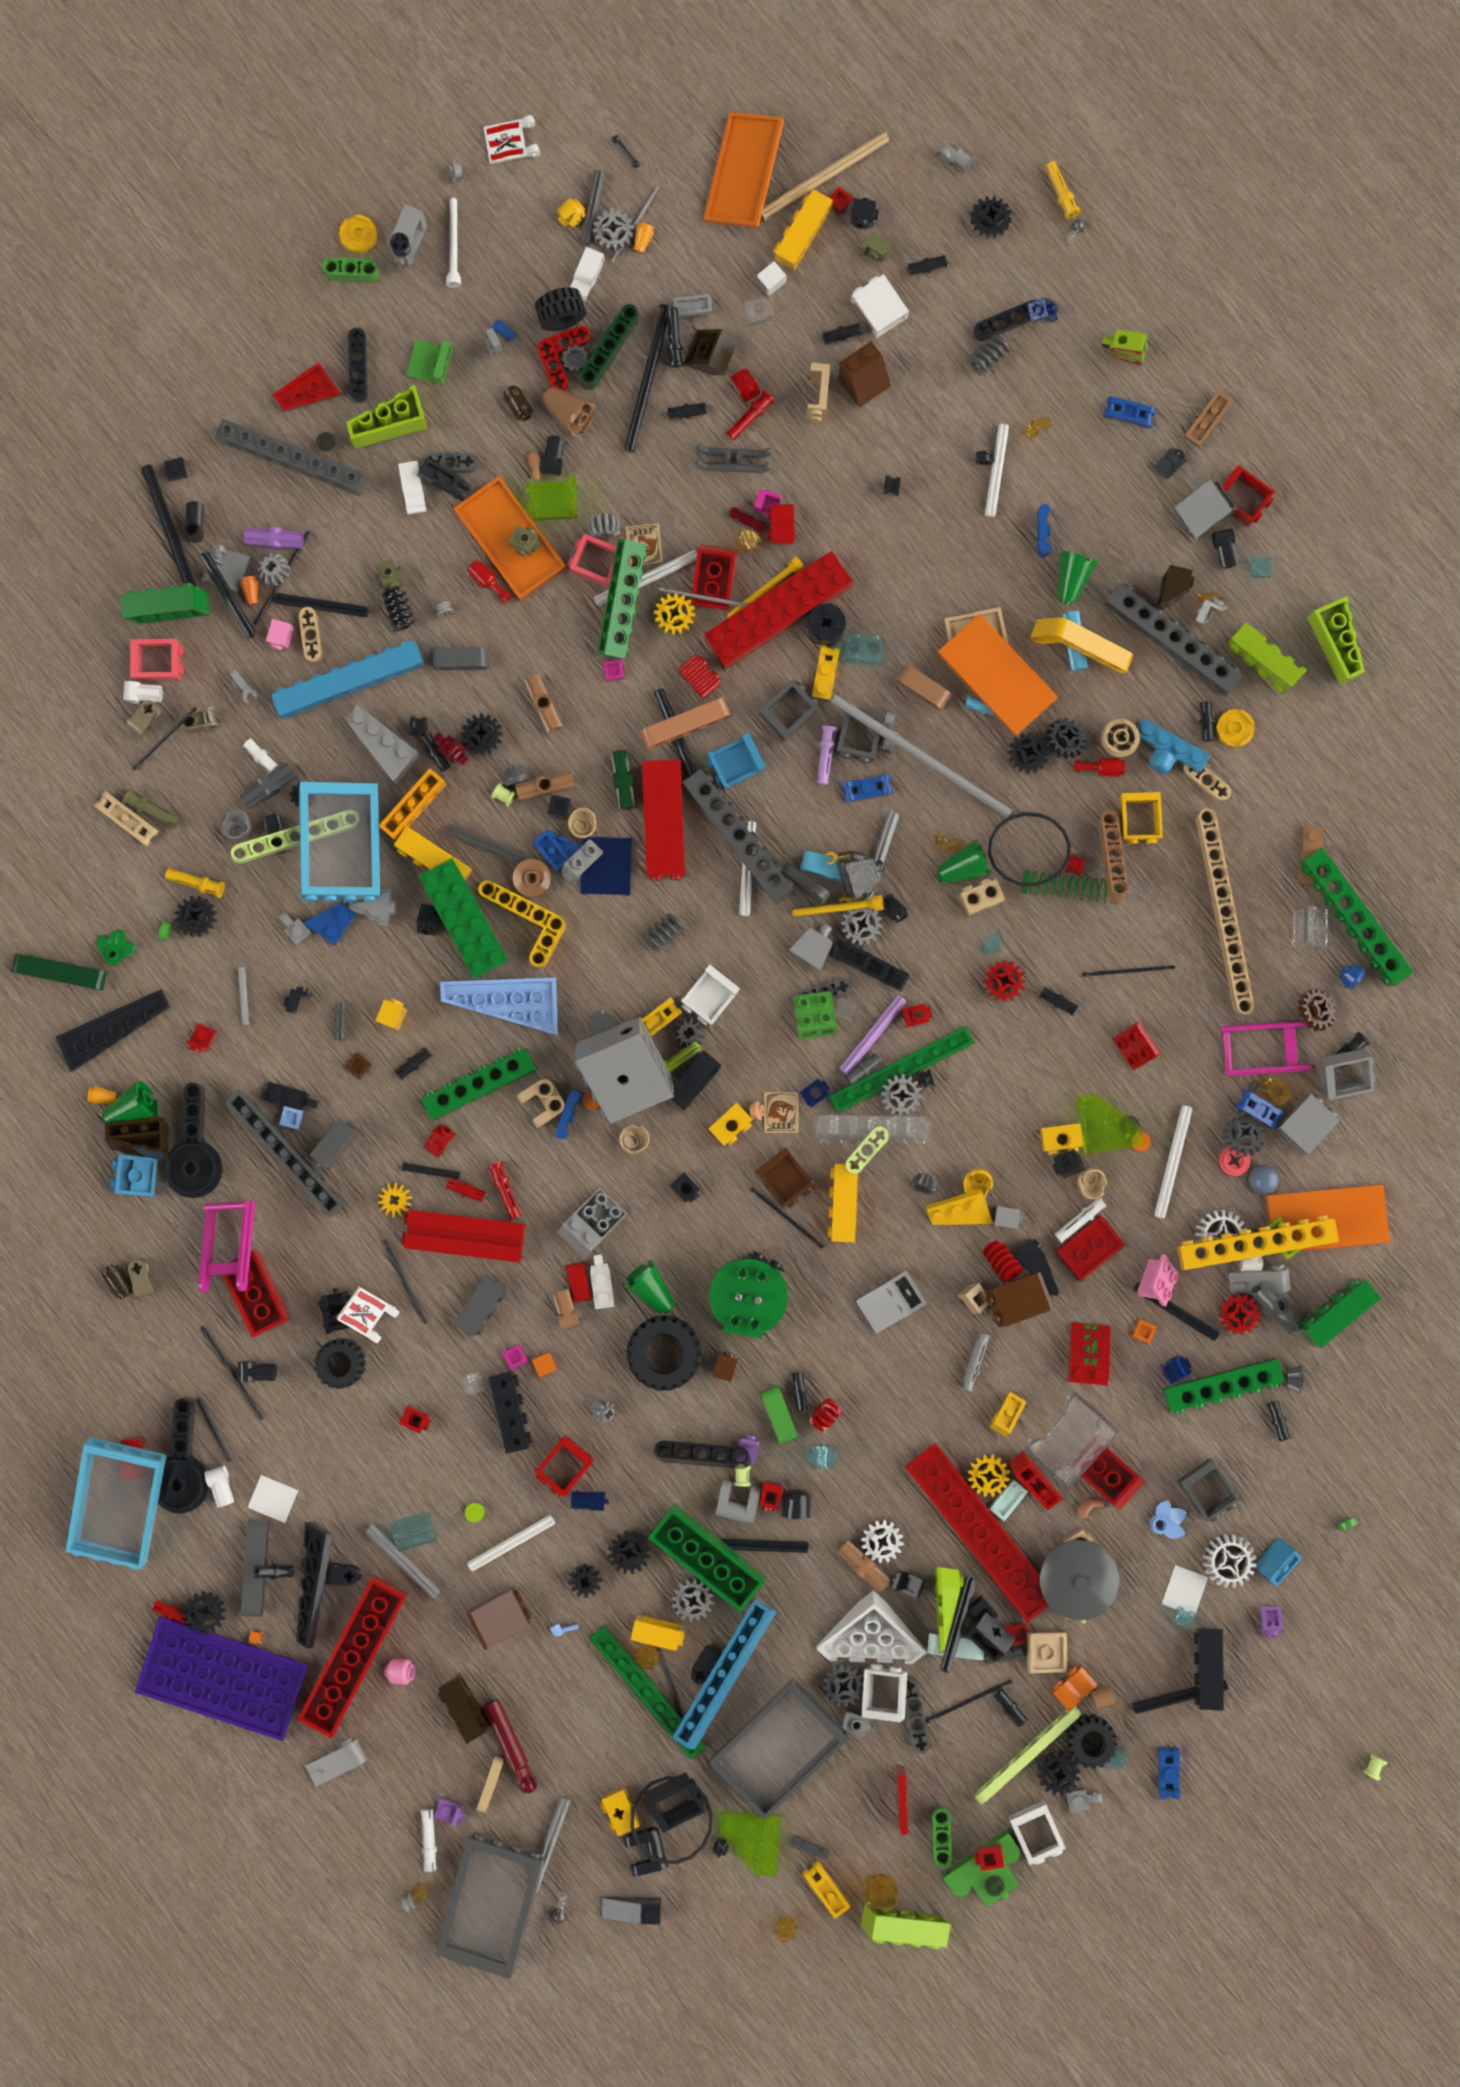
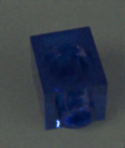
(806, 1095)
(1176, 1368)

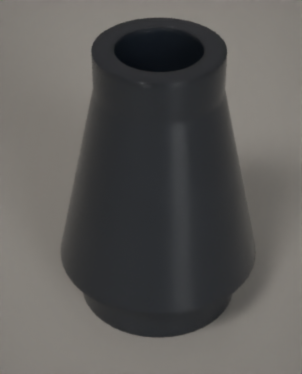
(896, 910)

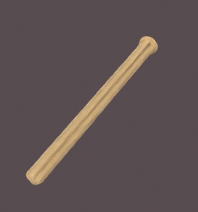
(824, 175)

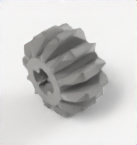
(603, 526)
(273, 569)

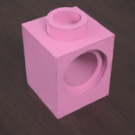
(279, 635)

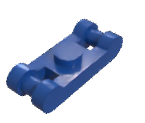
(1129, 412)
(1043, 530)
(867, 788)
(1260, 1109)
(568, 1114)
(1168, 1772)

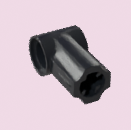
(552, 460)
(194, 520)
(1224, 543)
(272, 825)
(252, 1371)

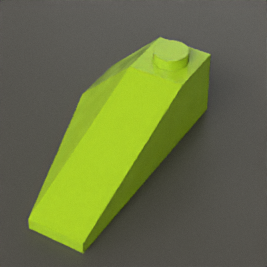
(947, 1593)

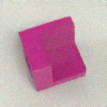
(764, 501)

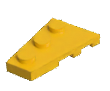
(961, 1210)

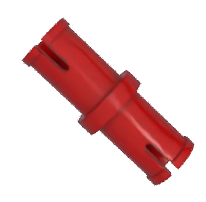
(465, 1189)
(169, 1611)

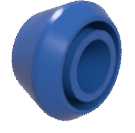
(1351, 975)

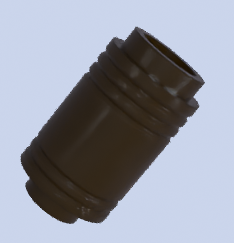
(518, 403)
(117, 1281)

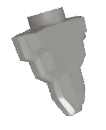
(379, 910)

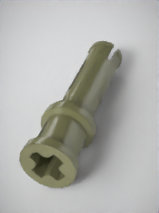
(144, 805)

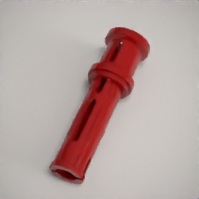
(756, 409)
(501, 1181)

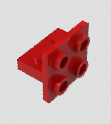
(1136, 1046)

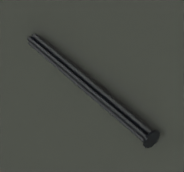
(647, 380)
(167, 524)

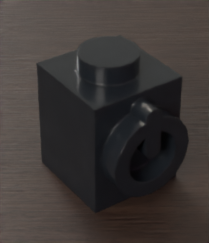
(863, 213)
(1068, 1164)

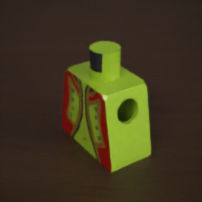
(1127, 346)

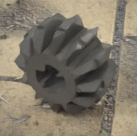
(684, 1028)

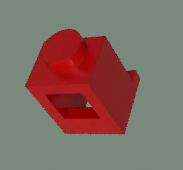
(911, 1020)
(408, 1419)
(776, 1489)
(994, 1862)

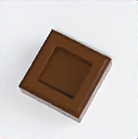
(358, 1065)

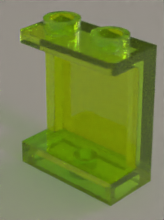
(553, 500)

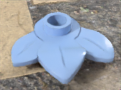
(1170, 1520)

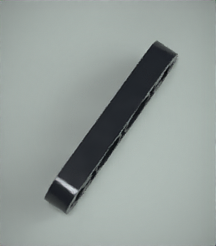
(1006, 318)
(358, 364)

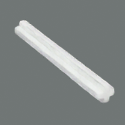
(996, 470)
(746, 880)
(511, 1542)

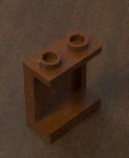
(785, 1178)

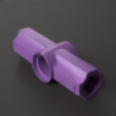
(273, 538)

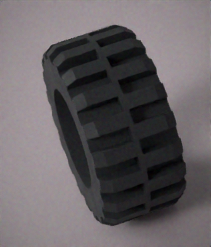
(664, 1379)

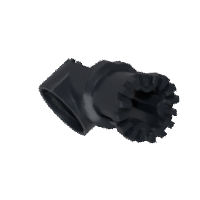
(1356, 1043)

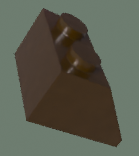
(711, 351)
(1174, 585)

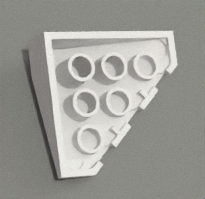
(871, 1632)

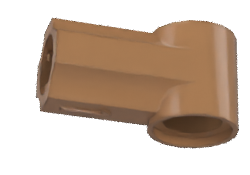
(566, 1314)
(1102, 1696)

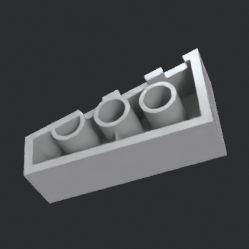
(386, 747)

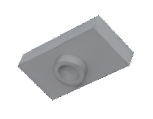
(693, 305)

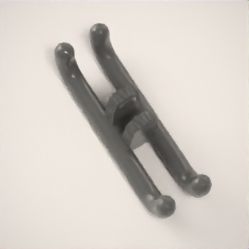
(733, 459)

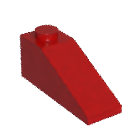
(1034, 1480)

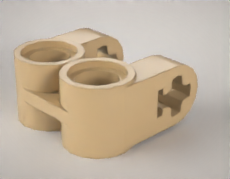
(533, 1091)

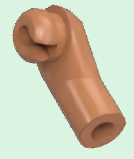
(535, 463)
(1087, 1505)

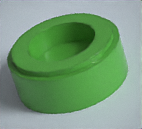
(164, 931)
(1347, 1523)

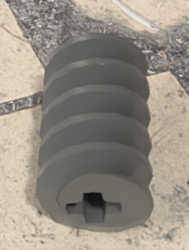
(987, 353)
(662, 932)

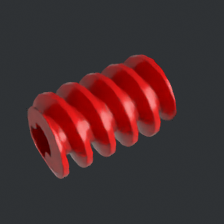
(1002, 1261)

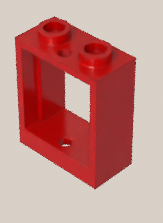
(1256, 485)
(578, 1452)

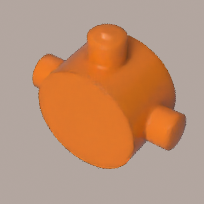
(255, 1637)

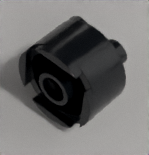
(826, 614)

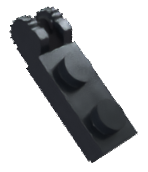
(444, 479)

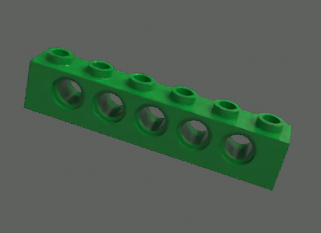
(614, 606)
(525, 1067)
(1174, 1393)

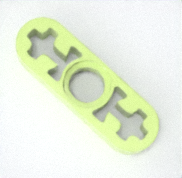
(881, 1142)

